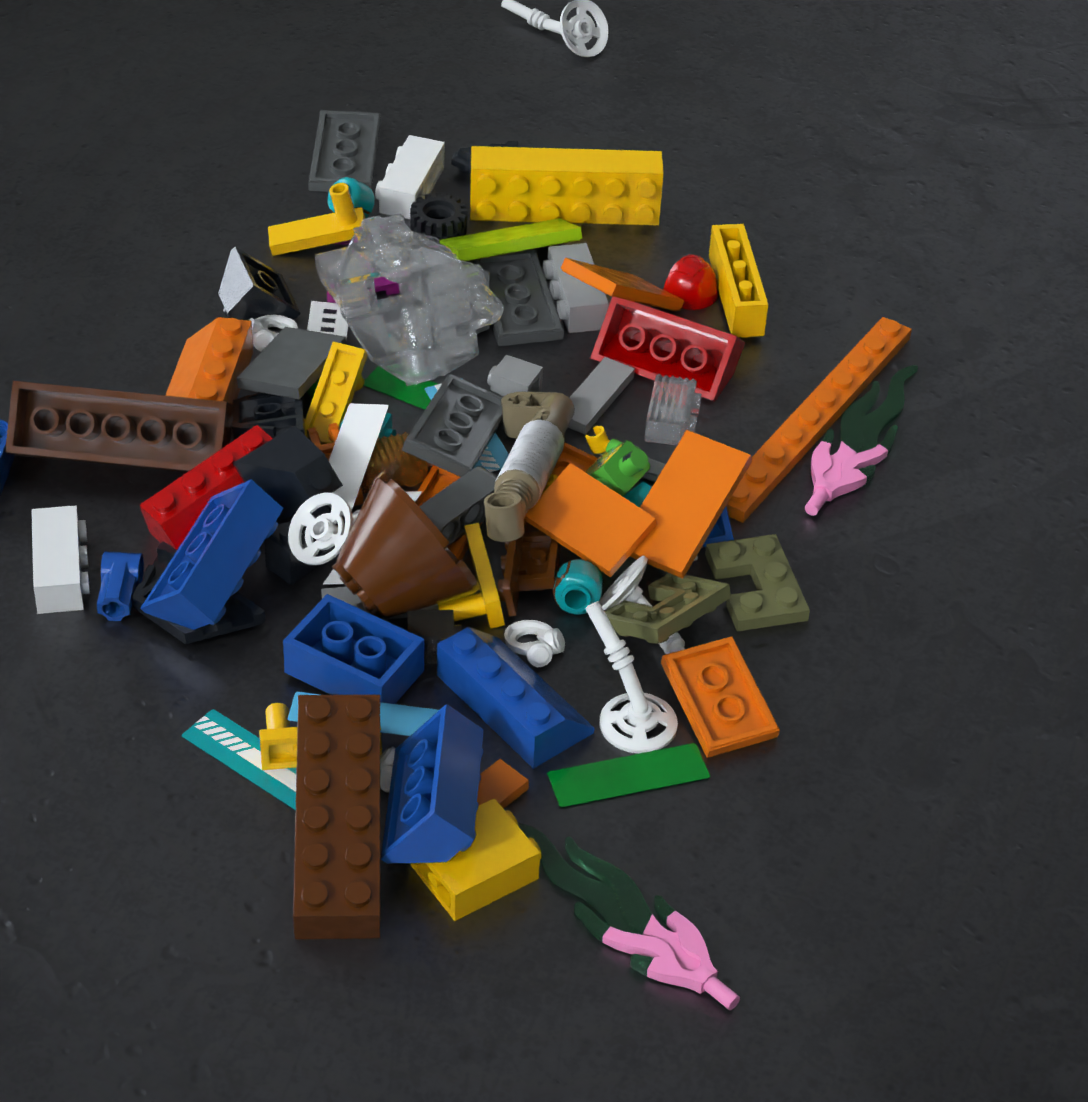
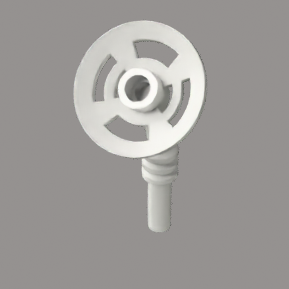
(578, 29)
(320, 528)
(627, 589)
(639, 709)

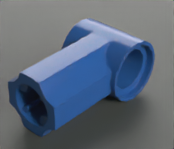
(119, 578)

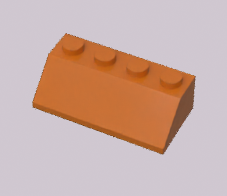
(213, 361)

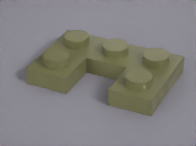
(777, 594)
(679, 606)

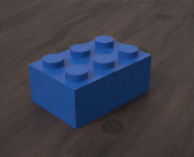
(353, 652)

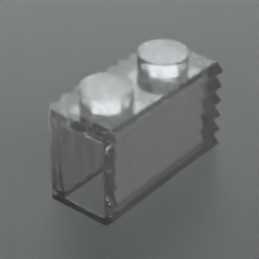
(672, 410)

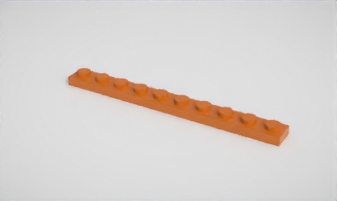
(816, 415)

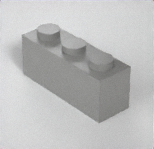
(577, 302)

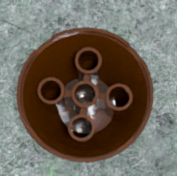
(399, 556)

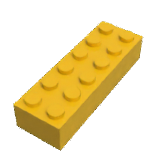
(566, 184)

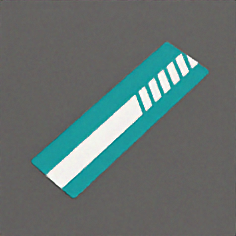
(241, 753)

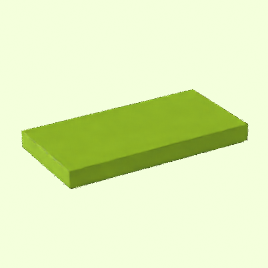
(513, 239)

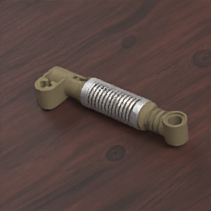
(539, 426)

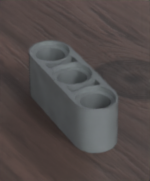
(460, 503)

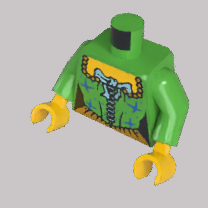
(618, 467)

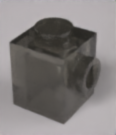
(433, 627)

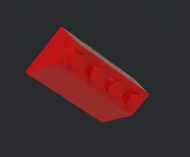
(668, 346)
(178, 505)

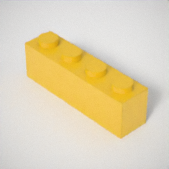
(738, 280)

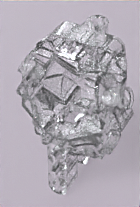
(439, 302)

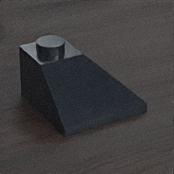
(254, 289)
(289, 470)

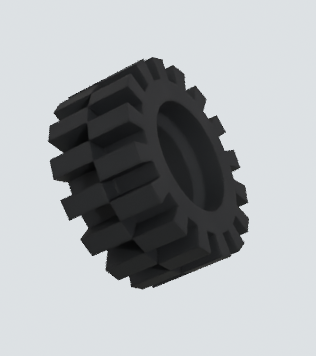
(439, 216)

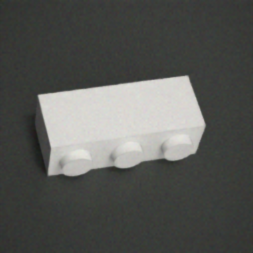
(410, 175)
(59, 559)

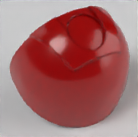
(693, 282)

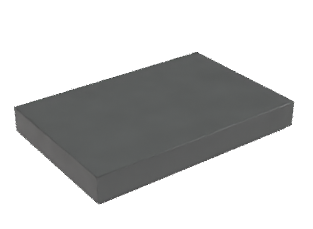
(289, 363)

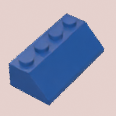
(214, 557)
(509, 696)
(434, 791)

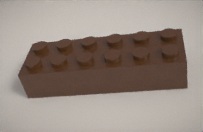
(115, 426)
(337, 818)

